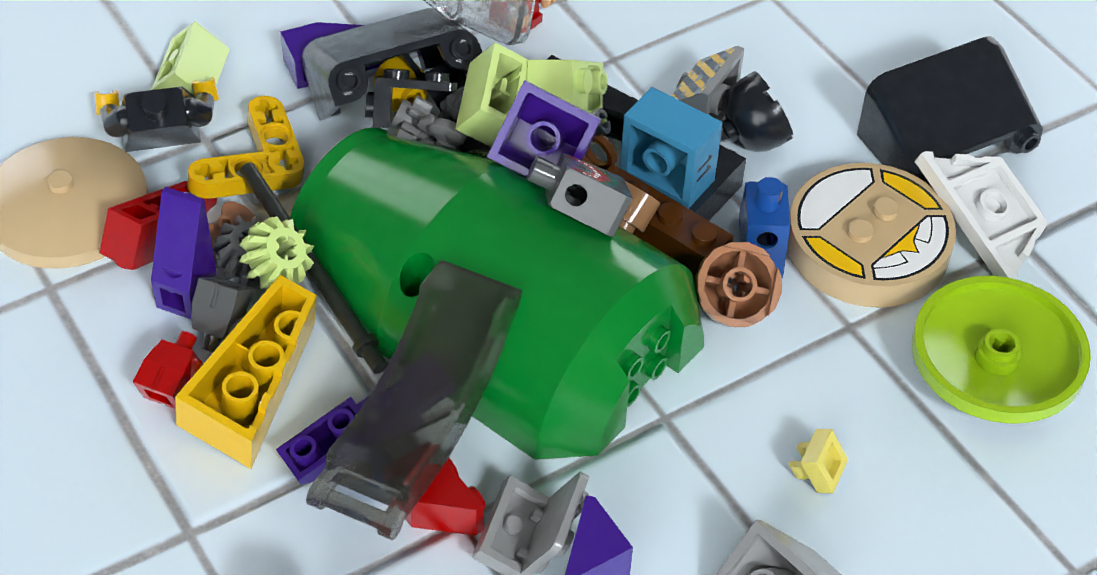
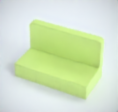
(191, 57)

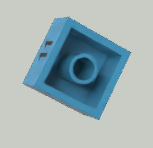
(670, 146)

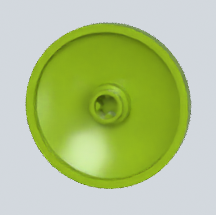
(1001, 349)

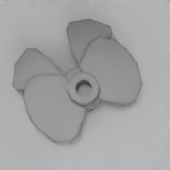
(443, 131)

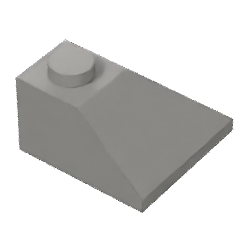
(772, 552)

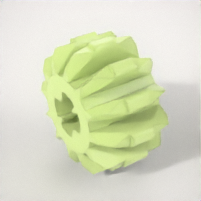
(276, 250)

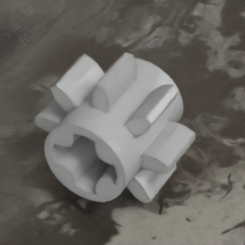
(409, 116)

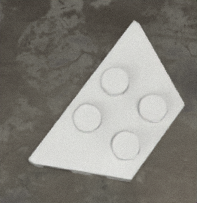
(988, 207)

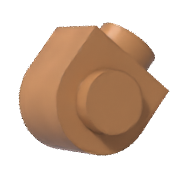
(639, 211)

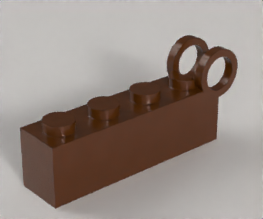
(673, 227)

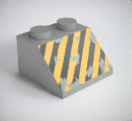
(710, 81)

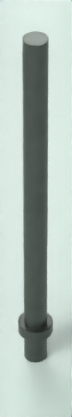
(364, 344)

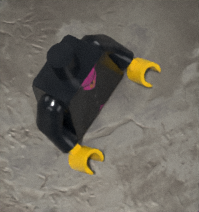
(158, 116)

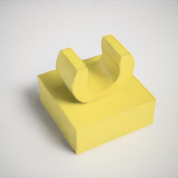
(821, 461)

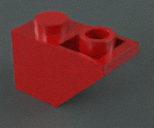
(449, 505)

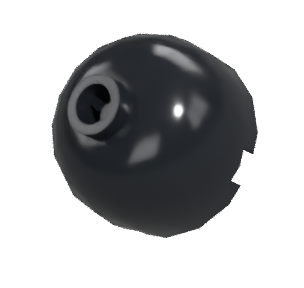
(754, 116)

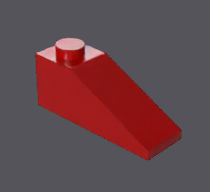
(132, 229)

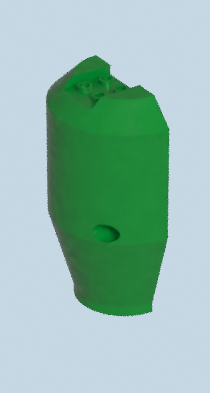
(592, 307)

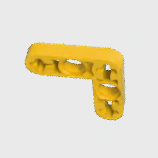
(266, 159)

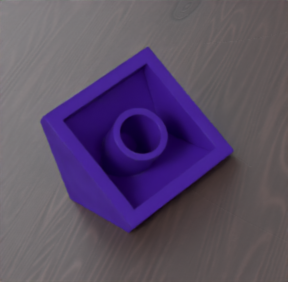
(598, 544)

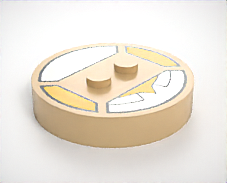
(870, 235)

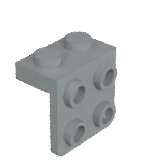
(529, 526)

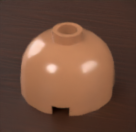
(755, 279)

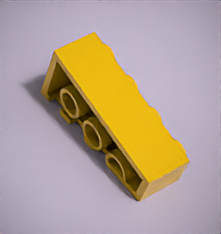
(247, 375)

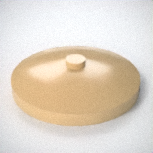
(60, 198)

